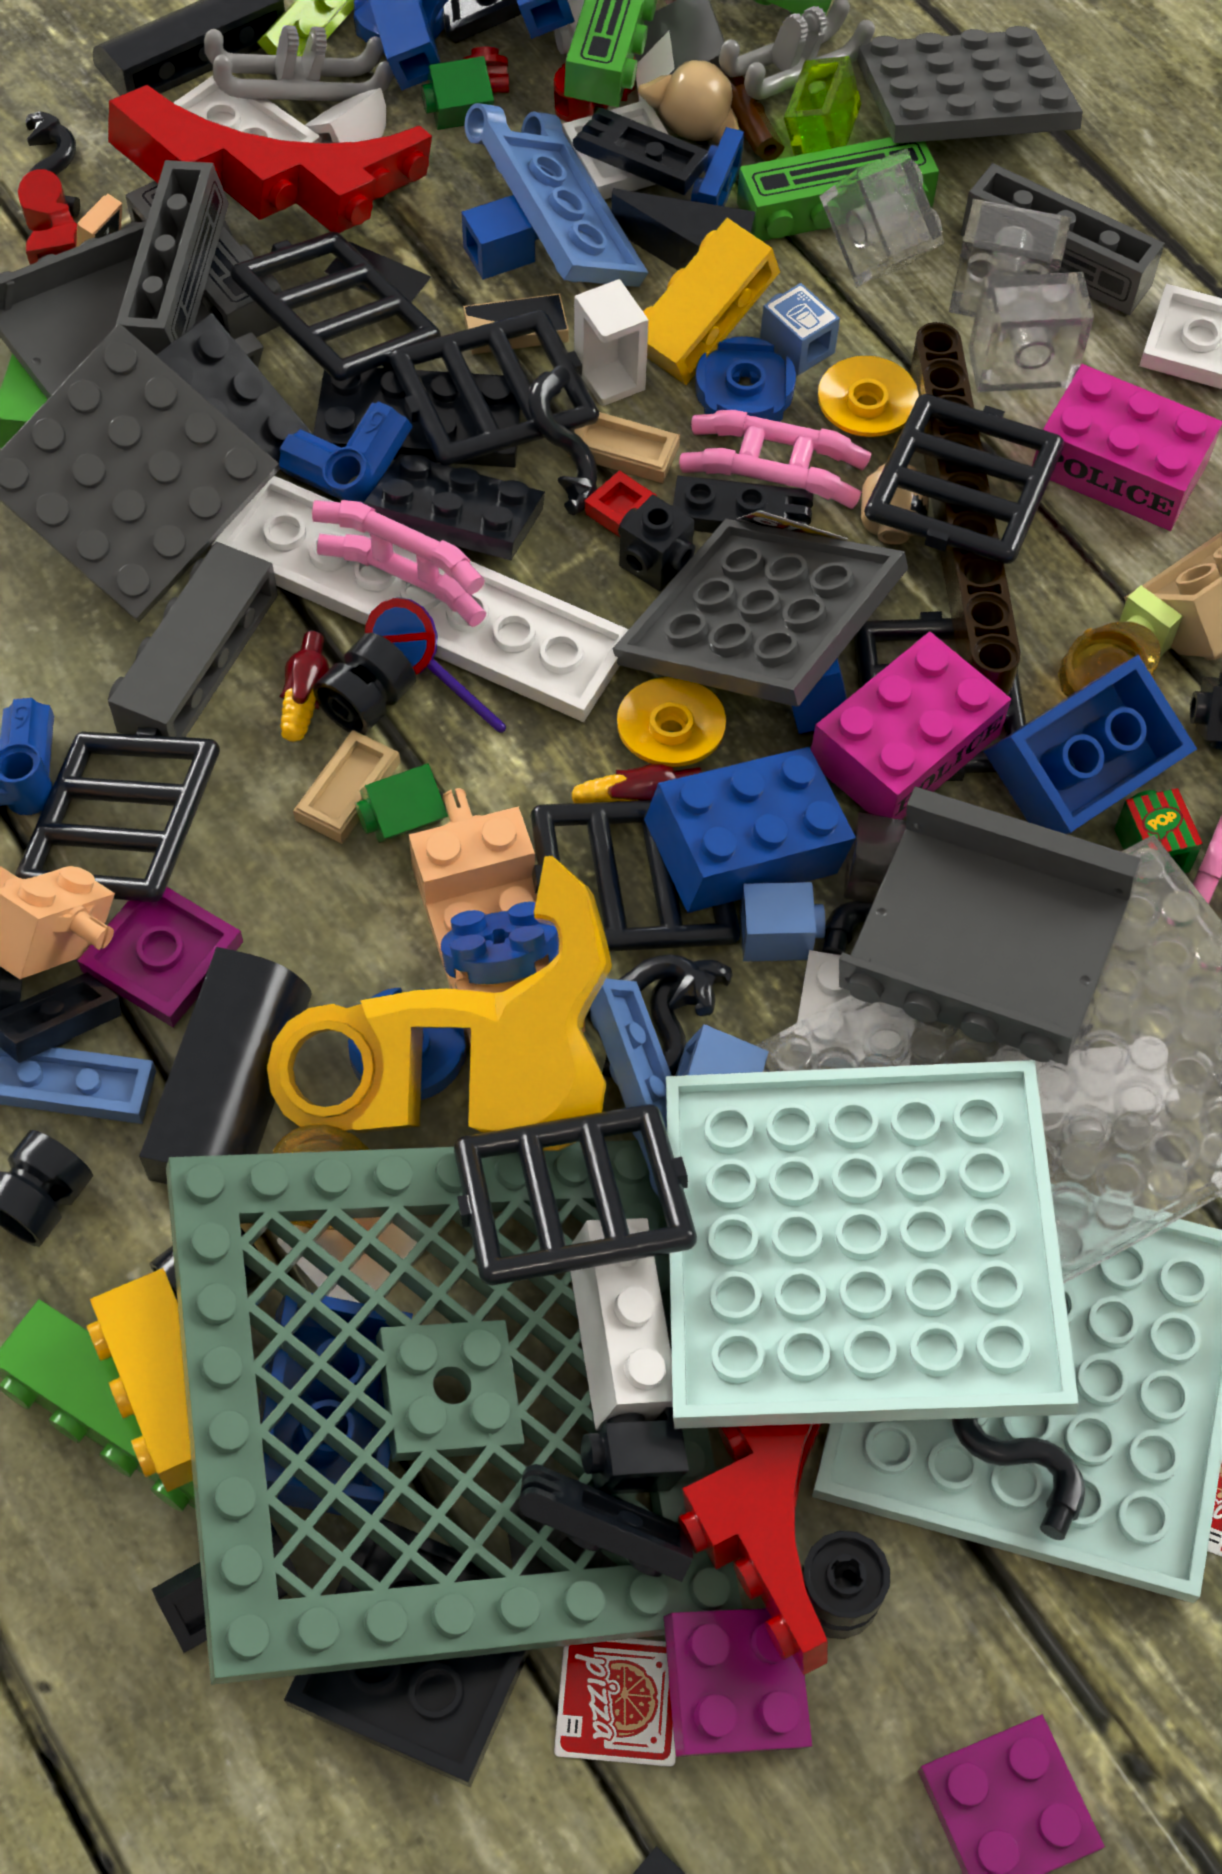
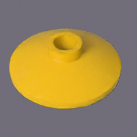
(867, 395)
(674, 706)

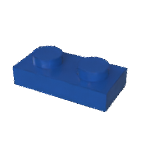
(722, 169)

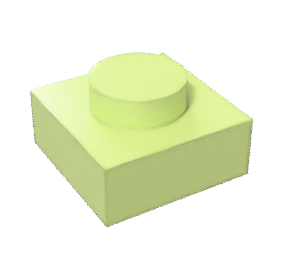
(1153, 613)

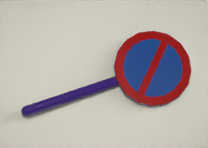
(415, 634)

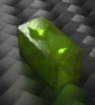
(823, 105)

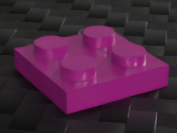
(160, 954)
(732, 1685)
(1011, 1804)

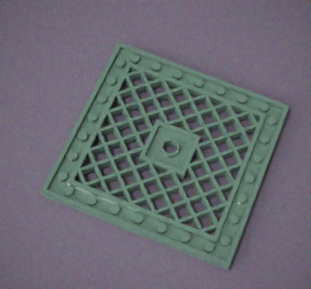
(312, 1633)

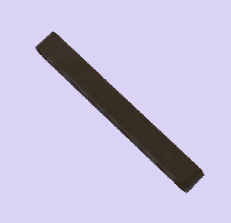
(974, 584)

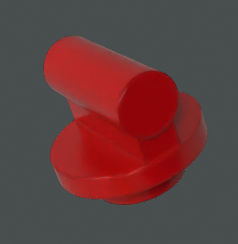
(496, 67)

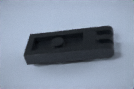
(641, 151)
(715, 500)
(605, 1522)

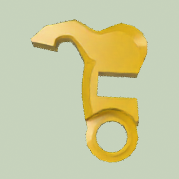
(525, 1041)

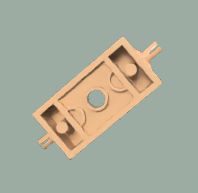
(473, 866)
(51, 919)

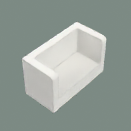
(611, 342)

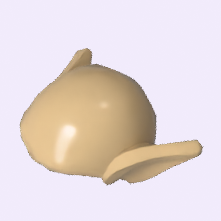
(693, 100)

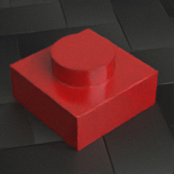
(614, 500)

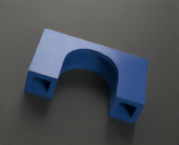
(409, 25)

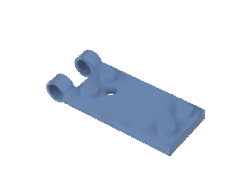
(557, 196)

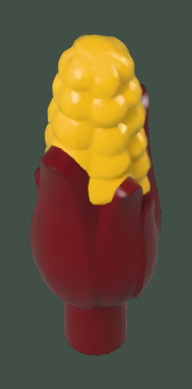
(301, 675)
(628, 784)

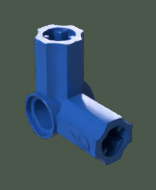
(366, 455)
(26, 756)

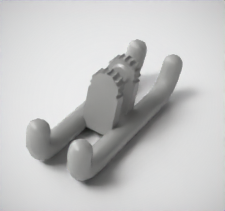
(795, 42)
(296, 75)

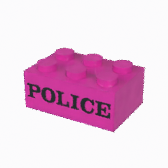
(1130, 446)
(909, 728)

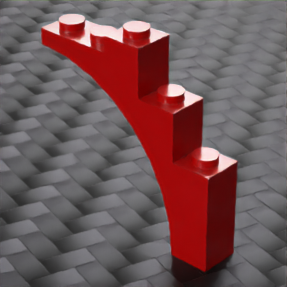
(265, 173)
(751, 1516)

